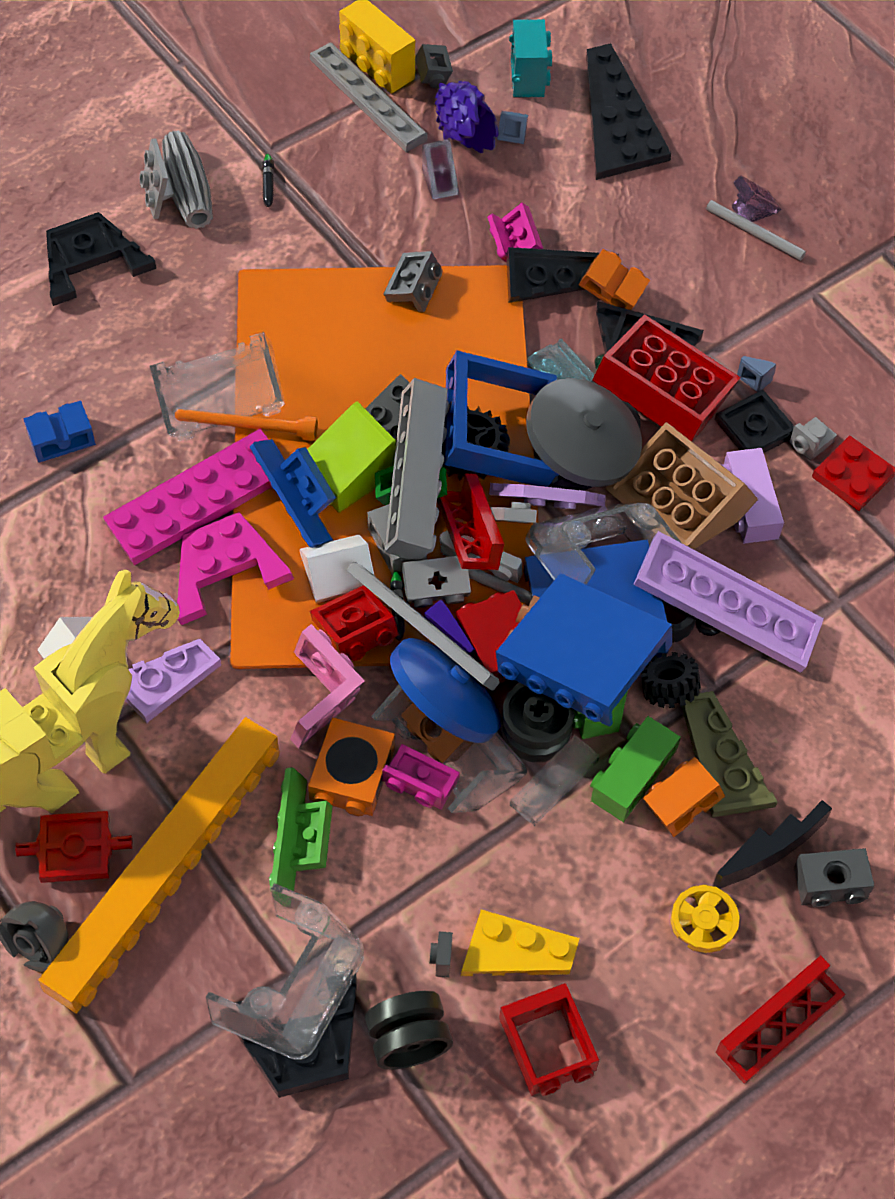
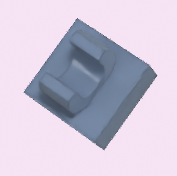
(512, 127)

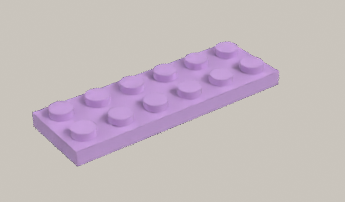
(729, 601)

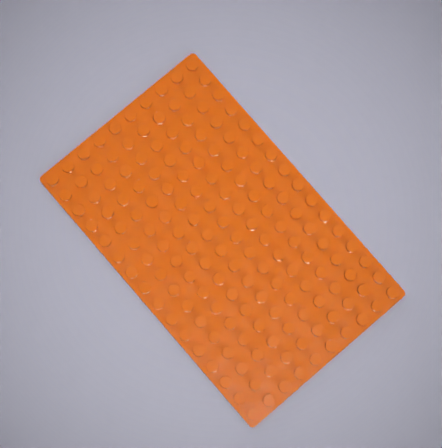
(342, 346)

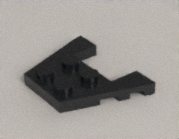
(86, 245)
(325, 1065)

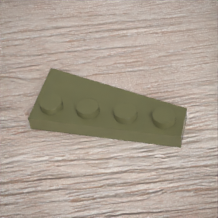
(725, 758)

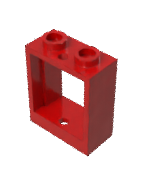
(536, 1007)

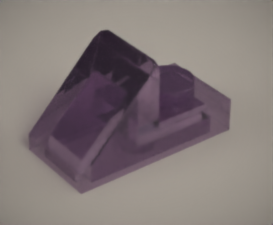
(753, 200)

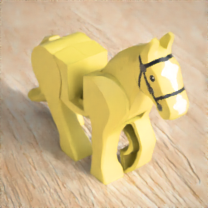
(79, 699)

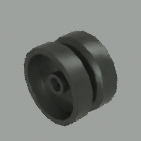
(535, 724)
(408, 1030)

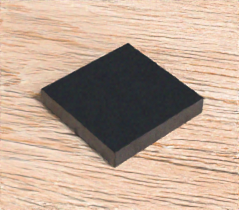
(755, 423)

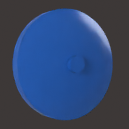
(445, 691)

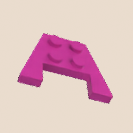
(221, 552)

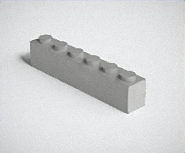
(417, 471)

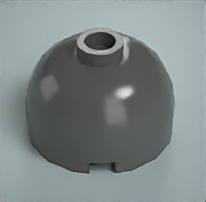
(35, 933)

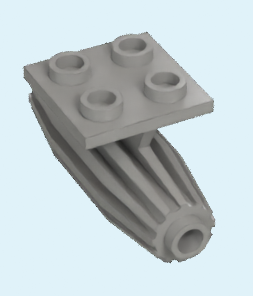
(177, 176)

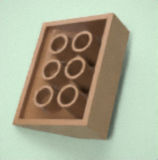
(685, 488)

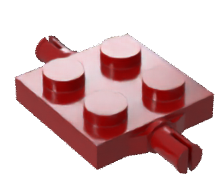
(74, 846)

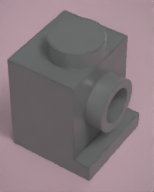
(433, 70)

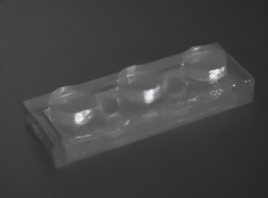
(554, 780)

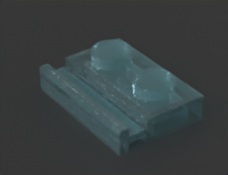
(560, 361)

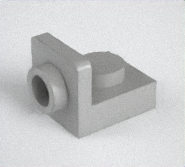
(812, 438)

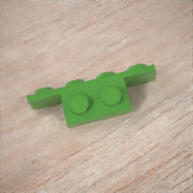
(301, 832)

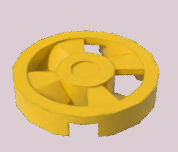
(704, 918)

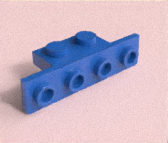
(299, 488)

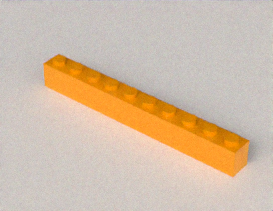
(159, 866)

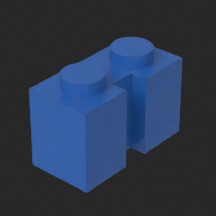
(59, 432)

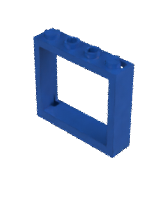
(479, 458)

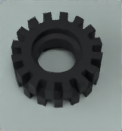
(671, 680)

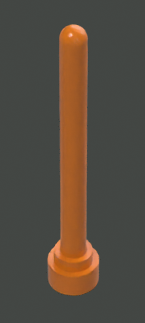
(305, 428)

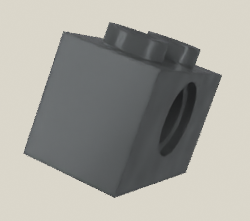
(847, 865)

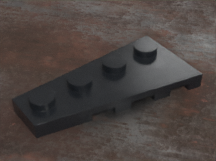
(545, 272)

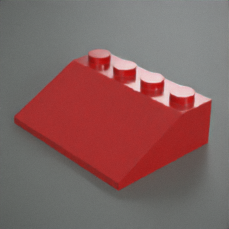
(665, 377)

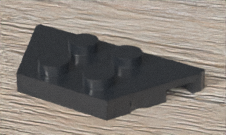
(617, 321)

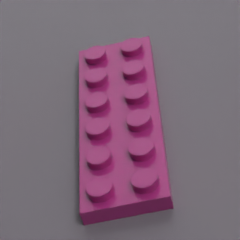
(189, 500)

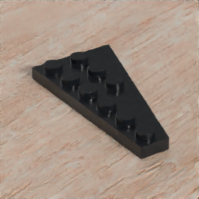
(620, 123)

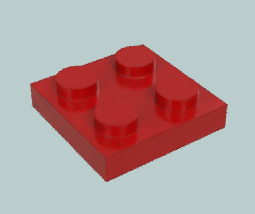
(854, 473)

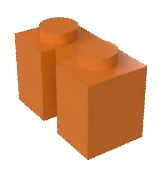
(613, 281)
(683, 796)

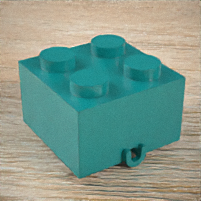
(530, 58)

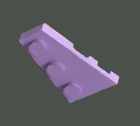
(169, 677)

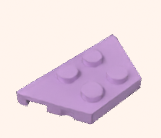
(539, 495)

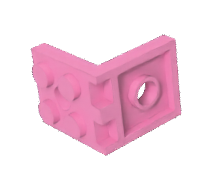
(336, 675)

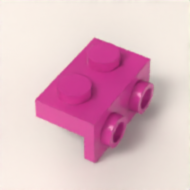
(514, 230)
(420, 777)

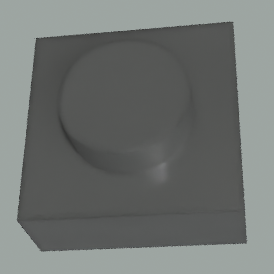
(441, 954)

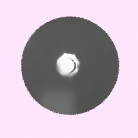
(584, 432)

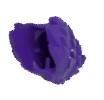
(465, 116)

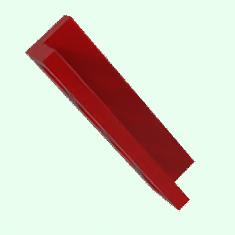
(479, 525)
(772, 1009)

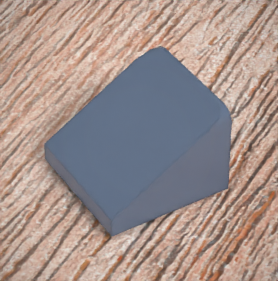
(756, 372)

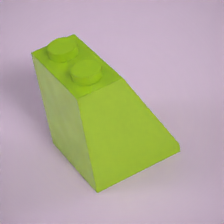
(352, 454)

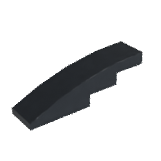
(765, 850)

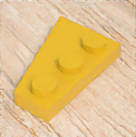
(515, 946)

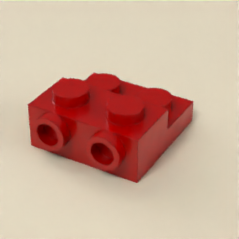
(356, 622)

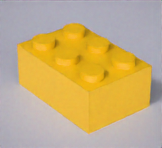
(377, 45)

